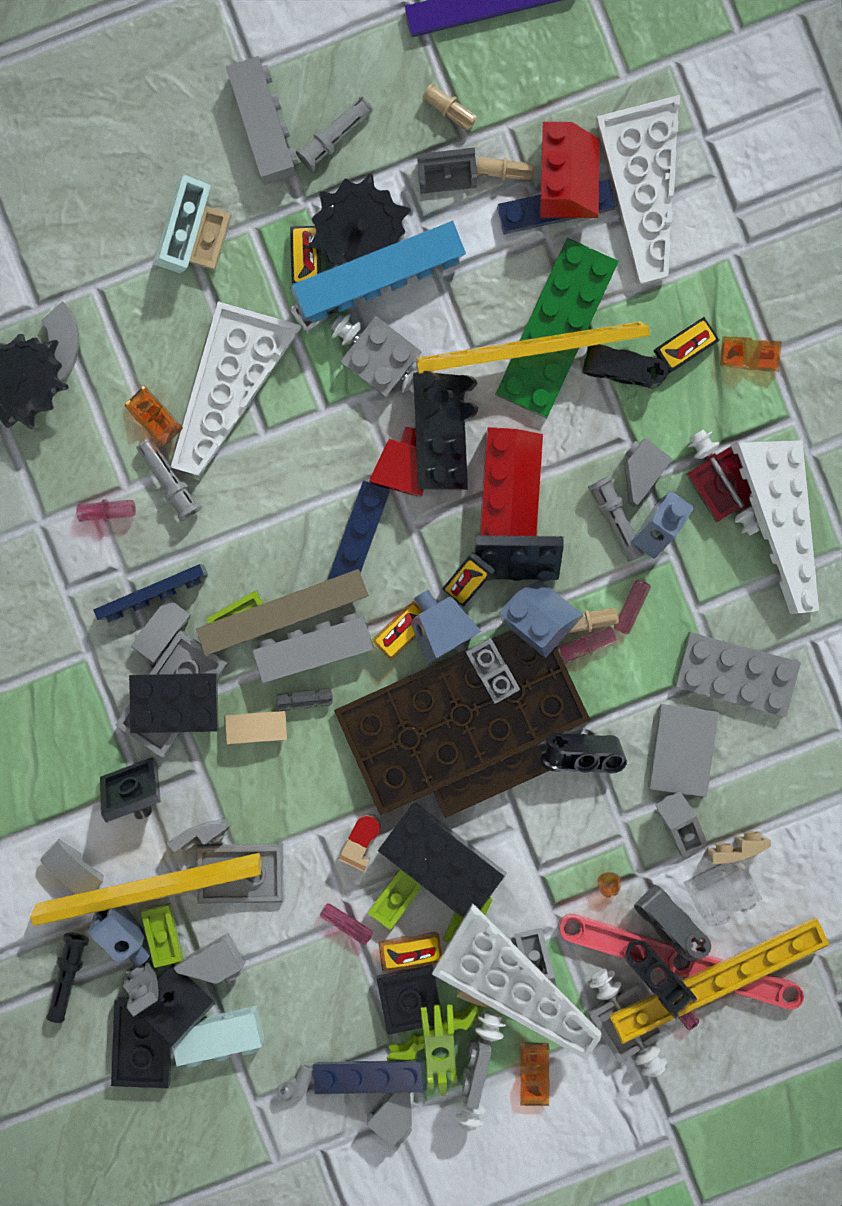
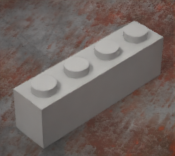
(261, 120)
(312, 649)

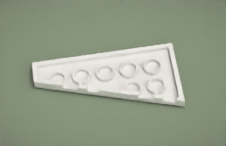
(642, 167)
(233, 367)
(783, 514)
(501, 976)

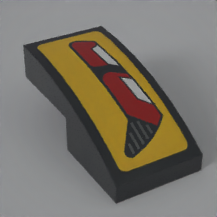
(304, 259)
(686, 344)
(468, 579)

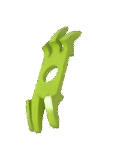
(439, 1038)
(408, 1050)

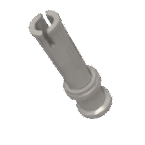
(325, 141)
(174, 489)
(611, 505)

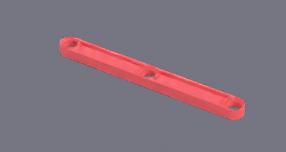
(614, 939)

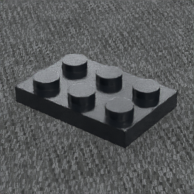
(521, 556)
(173, 703)
(138, 1051)

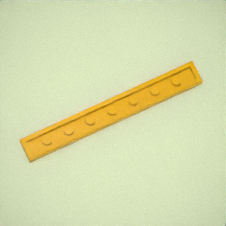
(532, 346)
(146, 889)
(724, 977)

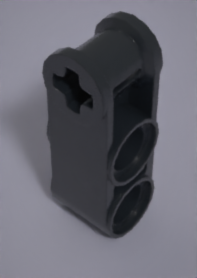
(623, 366)
(583, 753)
(671, 987)

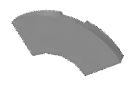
(63, 327)

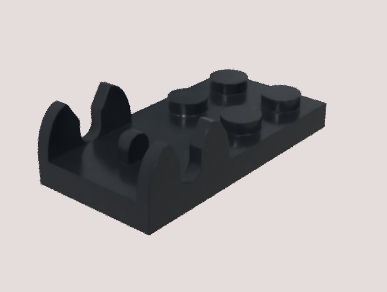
(441, 429)

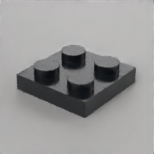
(404, 995)

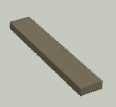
(282, 612)

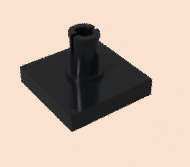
(130, 790)
(178, 1006)

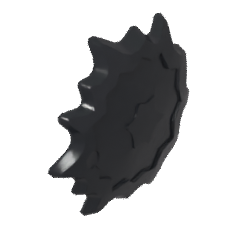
(357, 221)
(28, 379)

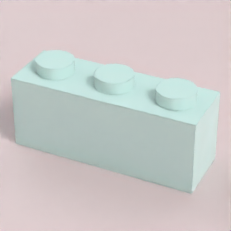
(182, 224)
(220, 1037)

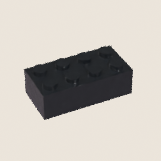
(441, 861)

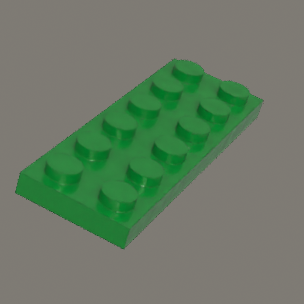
(562, 308)

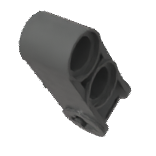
(672, 924)

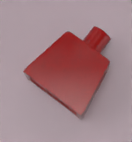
(398, 465)

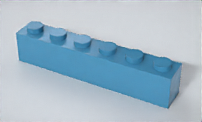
(378, 271)

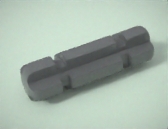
(304, 699)

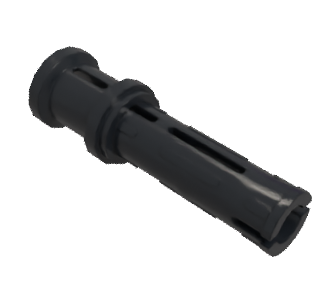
(68, 965)

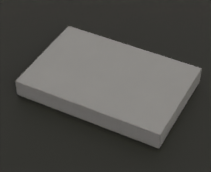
(683, 750)
(256, 889)

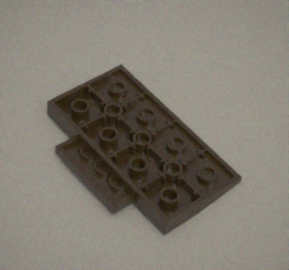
(451, 738)

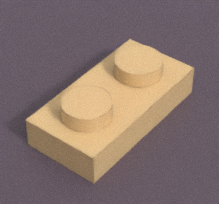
(210, 238)

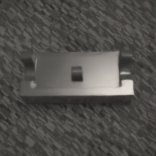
(447, 170)

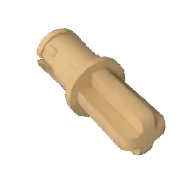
(449, 107)
(505, 169)
(596, 620)

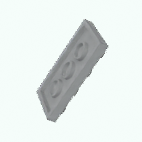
(181, 657)
(737, 674)

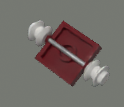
(721, 483)

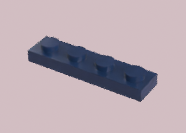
(525, 212)
(360, 529)
(140, 599)
(369, 1077)

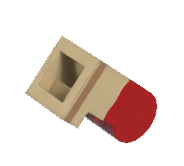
(364, 831)

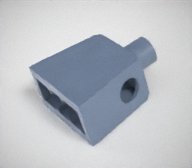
(668, 518)
(441, 626)
(119, 935)

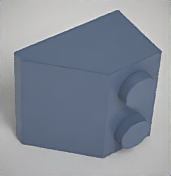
(540, 617)

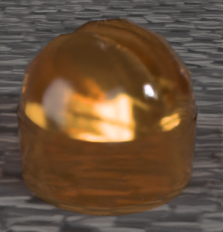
(612, 879)

